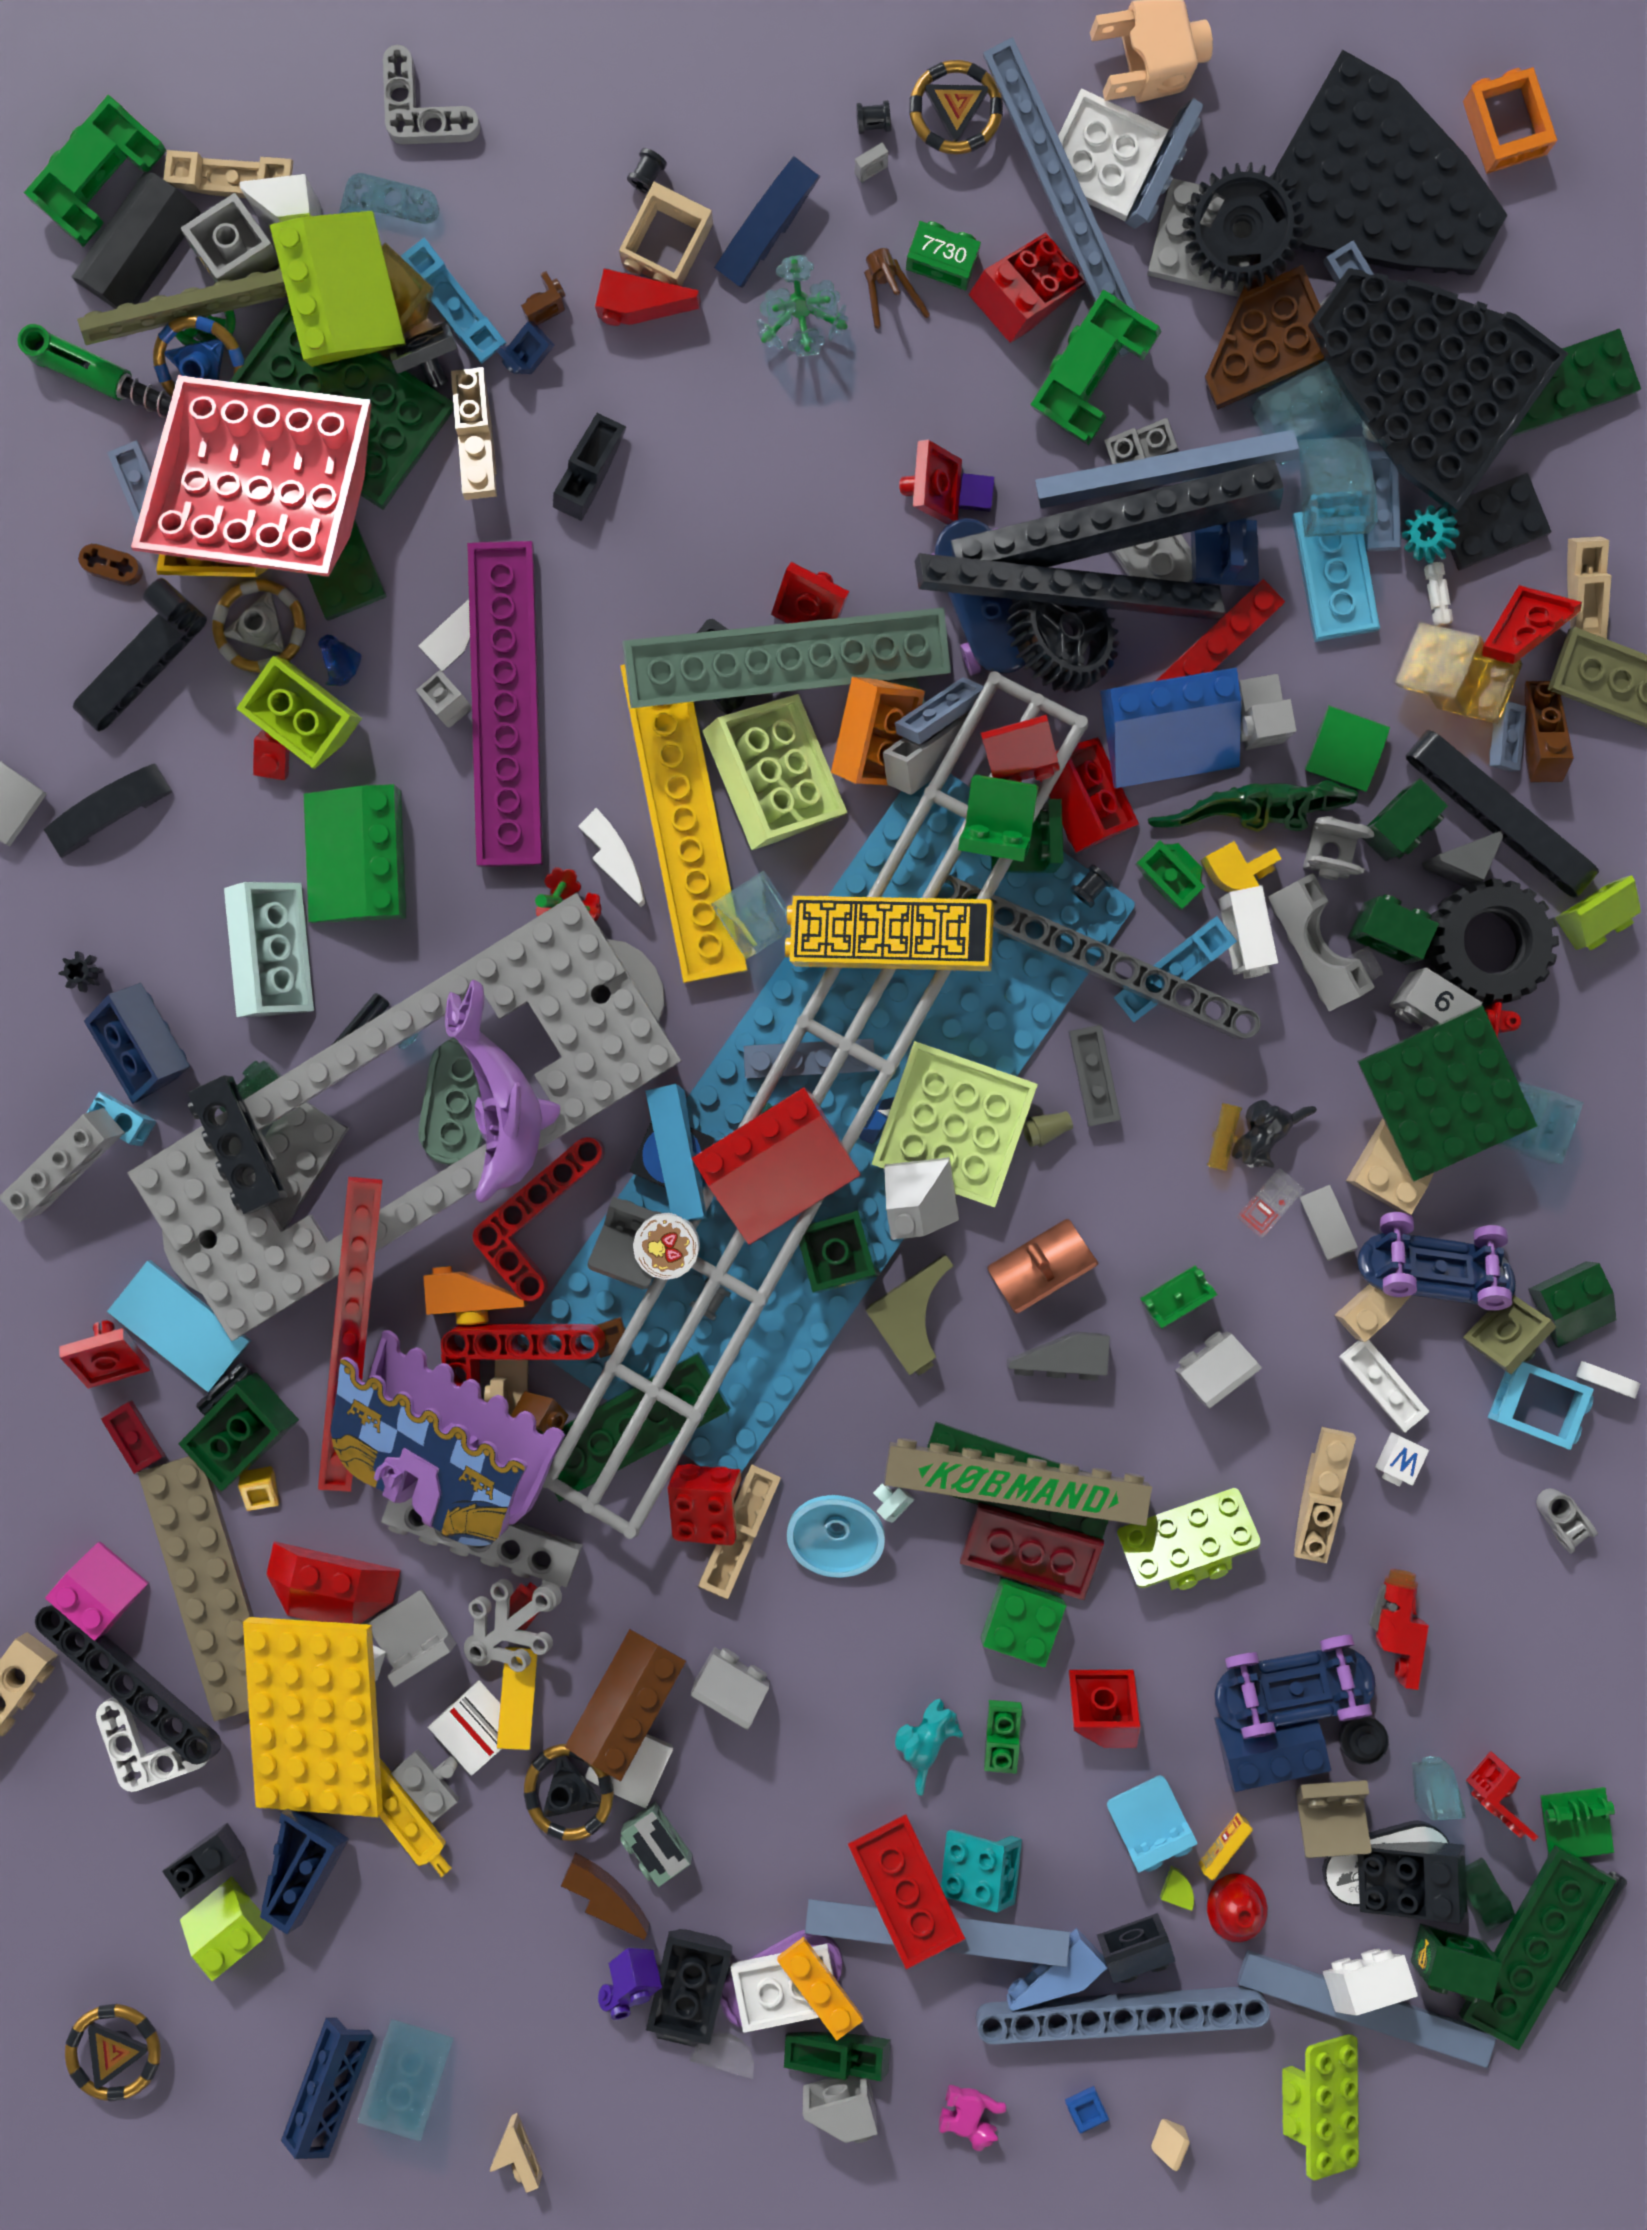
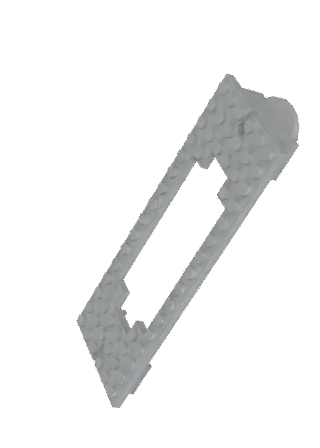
(550, 963)

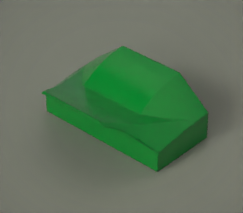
(1172, 873)

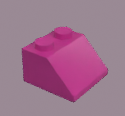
(96, 1591)

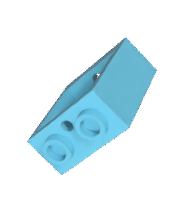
(1510, 1393)

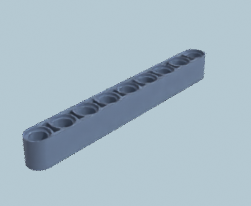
(1134, 2024)

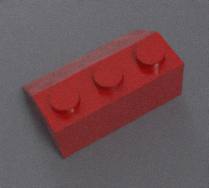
(1090, 803)

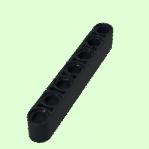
(1503, 813)
(144, 1686)

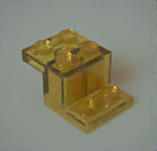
(1455, 673)

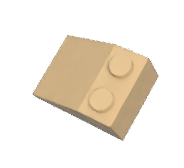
(1384, 1175)

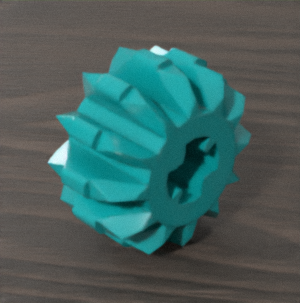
(1425, 545)

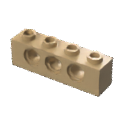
(35, 1662)

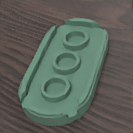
(448, 1108)

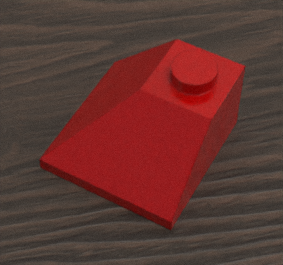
(1105, 1707)

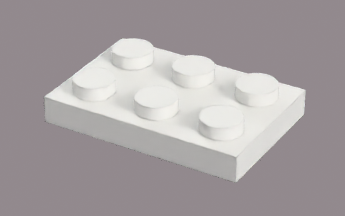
(768, 1994)

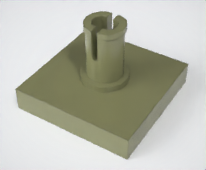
(1510, 1334)

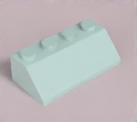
(268, 949)

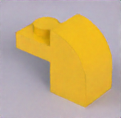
(1232, 873)

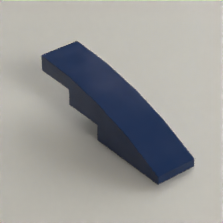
(767, 221)

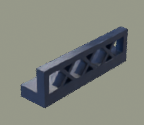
(319, 2091)

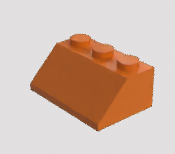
(870, 728)

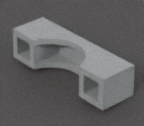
(1335, 977)

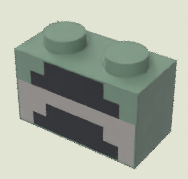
(655, 1845)

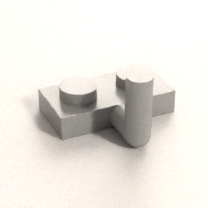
(427, 1784)

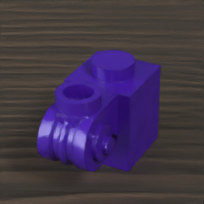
(633, 1979)

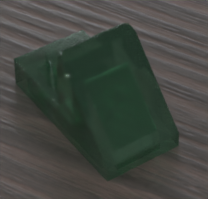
(1486, 1896)

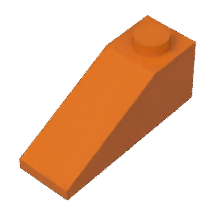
(462, 1292)

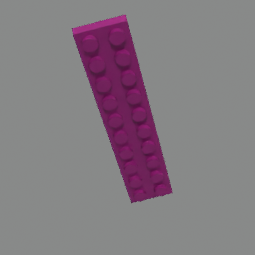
(504, 704)

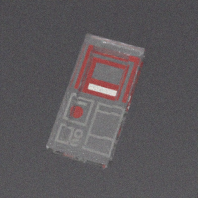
(1270, 1203)

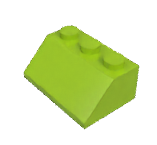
(298, 712)

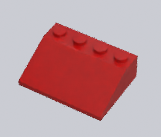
(776, 1166)

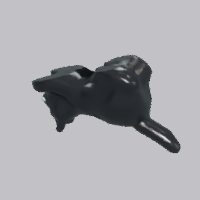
(1267, 1128)

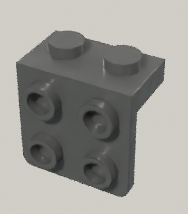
(614, 1249)

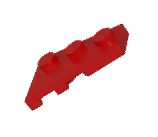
(1527, 622)

